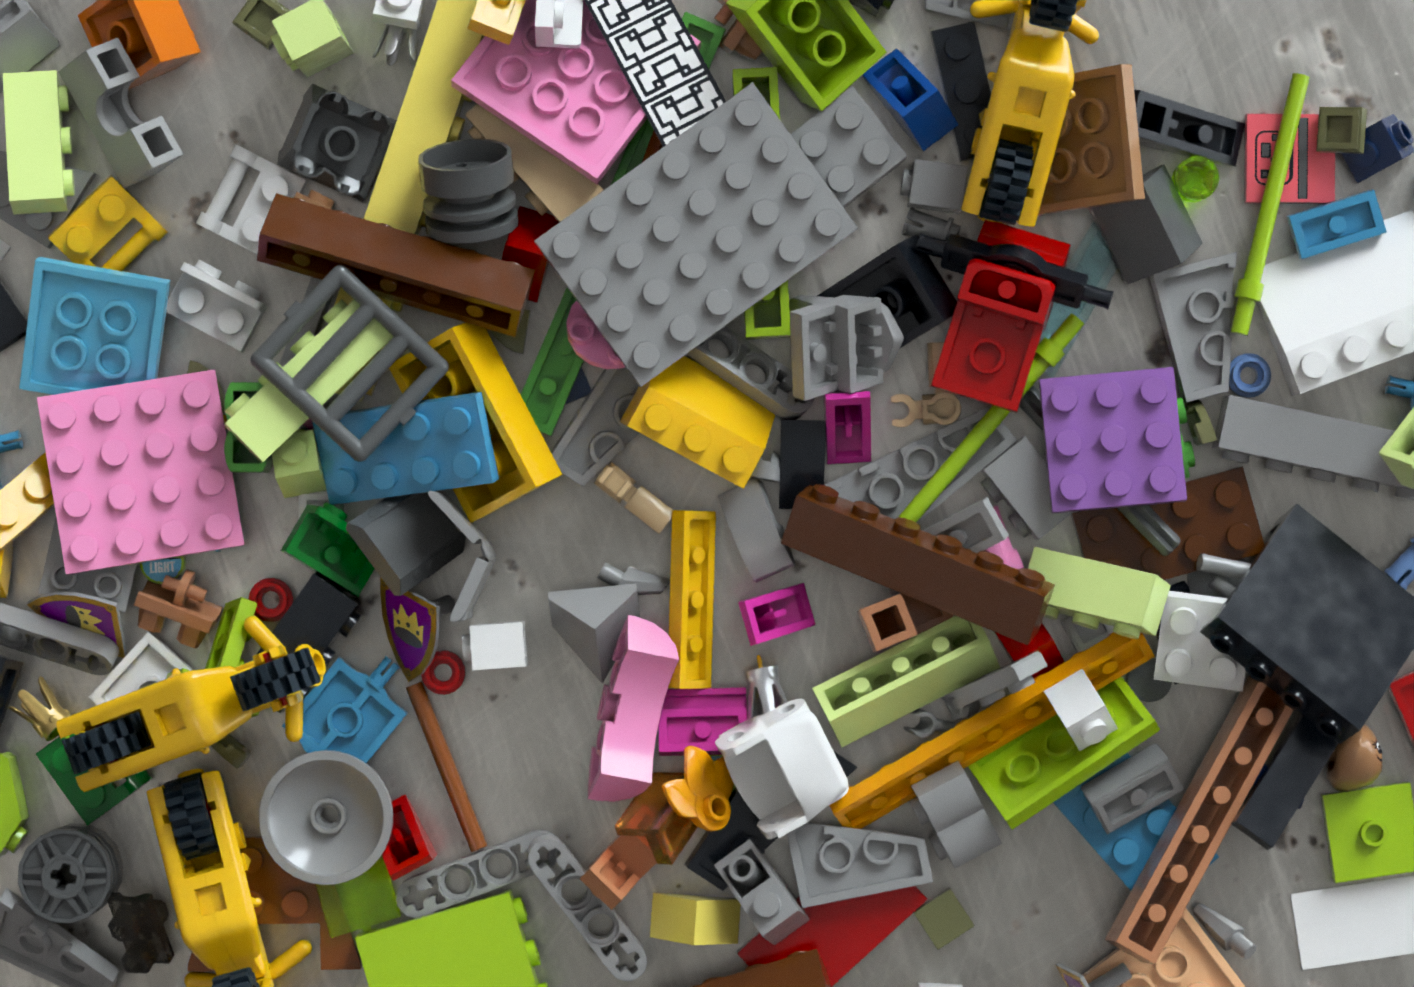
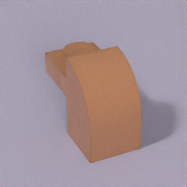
(898, 620)
(619, 868)

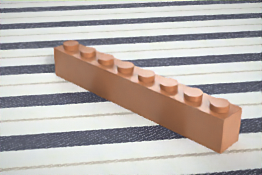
(1200, 822)

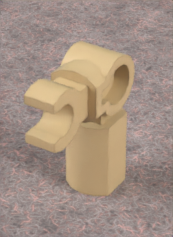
(933, 408)
(639, 501)

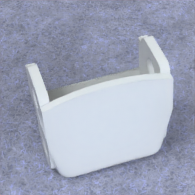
(783, 767)

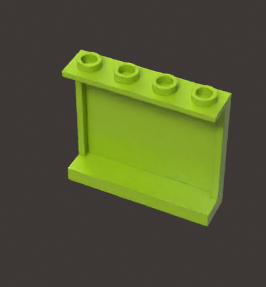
(454, 948)

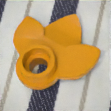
(703, 788)

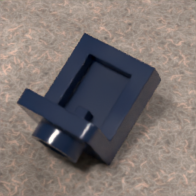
(1384, 145)

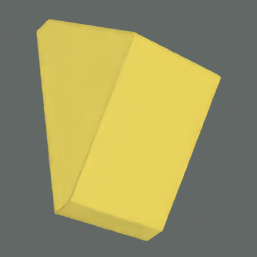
(695, 919)

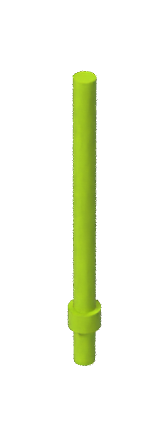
(1249, 289)
(1048, 354)

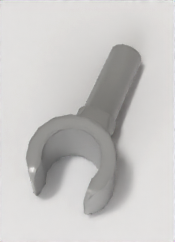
(929, 724)

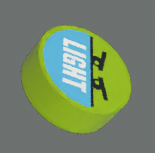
(158, 569)

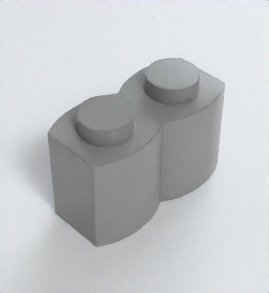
(955, 814)

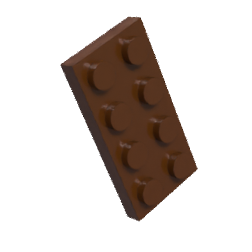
(1212, 521)

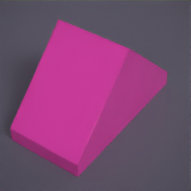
(848, 427)
(776, 613)

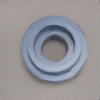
(1261, 370)

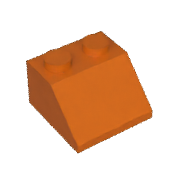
(149, 30)

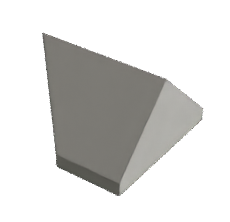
(593, 621)

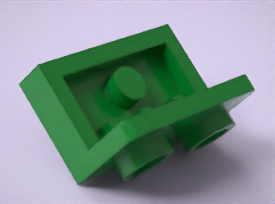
(328, 549)

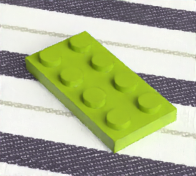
(1047, 763)

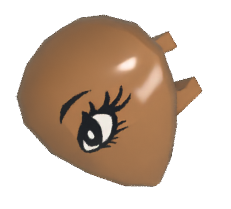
(1355, 761)

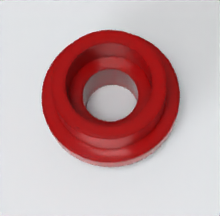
(285, 599)
(456, 680)

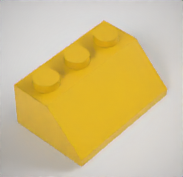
(702, 420)

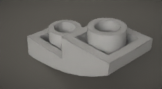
(756, 530)

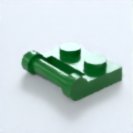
(95, 802)

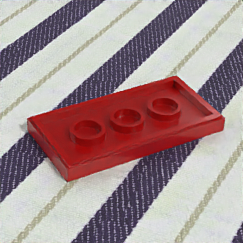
(840, 930)

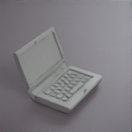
(482, 566)

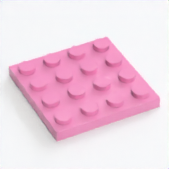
(557, 97)
(140, 472)

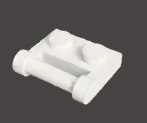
(251, 218)

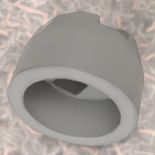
(768, 470)

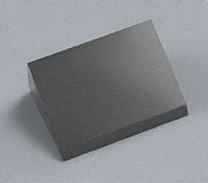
(1148, 232)

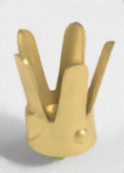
(43, 719)

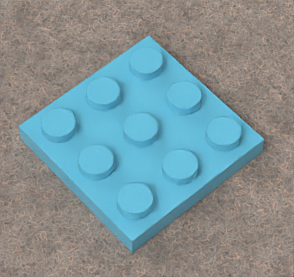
(91, 327)

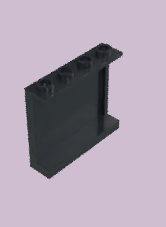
(1317, 625)

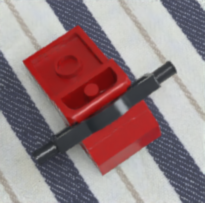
(1002, 308)

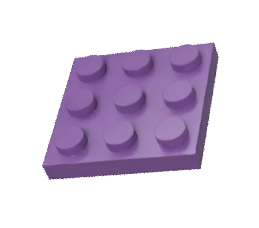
(1112, 440)

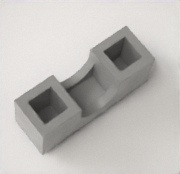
(100, 88)

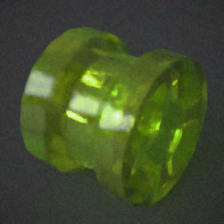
(1190, 183)

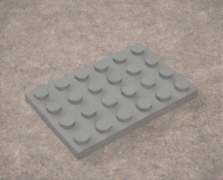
(696, 234)

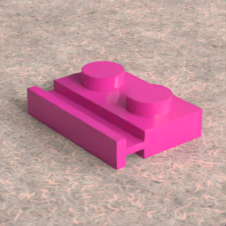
(699, 718)

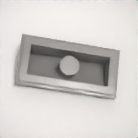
(1132, 788)

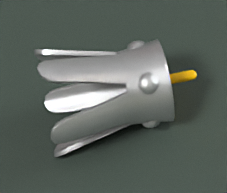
(393, 43)
(763, 689)

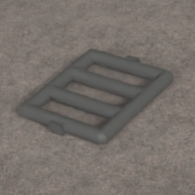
(296, 387)

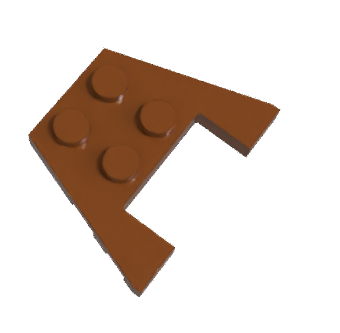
(290, 902)

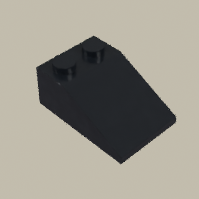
(906, 285)

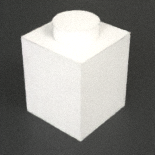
(495, 645)
(1081, 710)

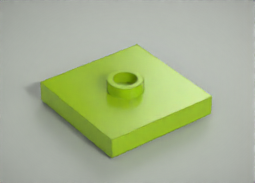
(1369, 831)

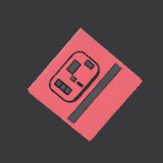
(1309, 172)

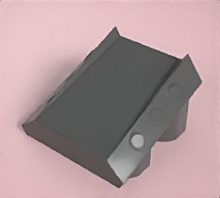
(336, 142)
(406, 539)

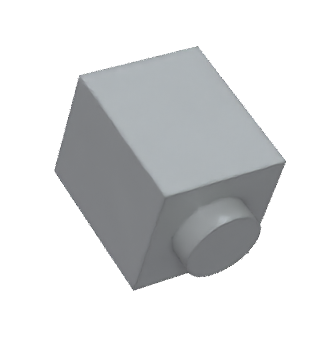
(935, 186)

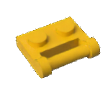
(99, 221)

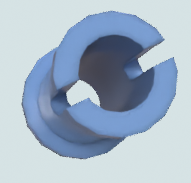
(1403, 568)

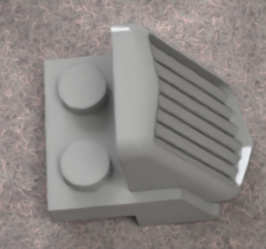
(840, 343)

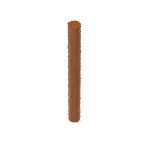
(446, 766)

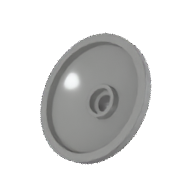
(301, 836)

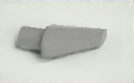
(646, 582)
(1225, 931)

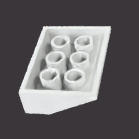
(1342, 307)

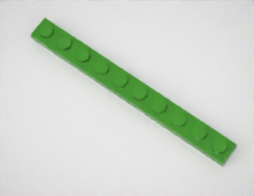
(557, 362)

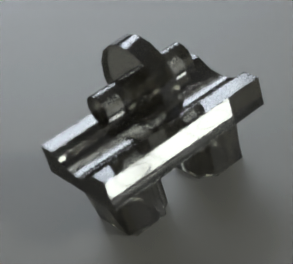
(140, 927)

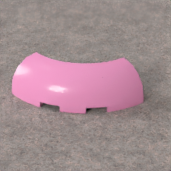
(631, 711)

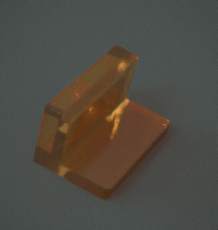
(653, 817)

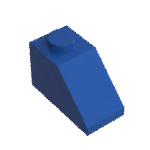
(910, 99)

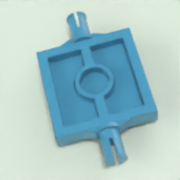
(350, 711)

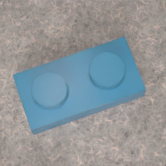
(1336, 224)

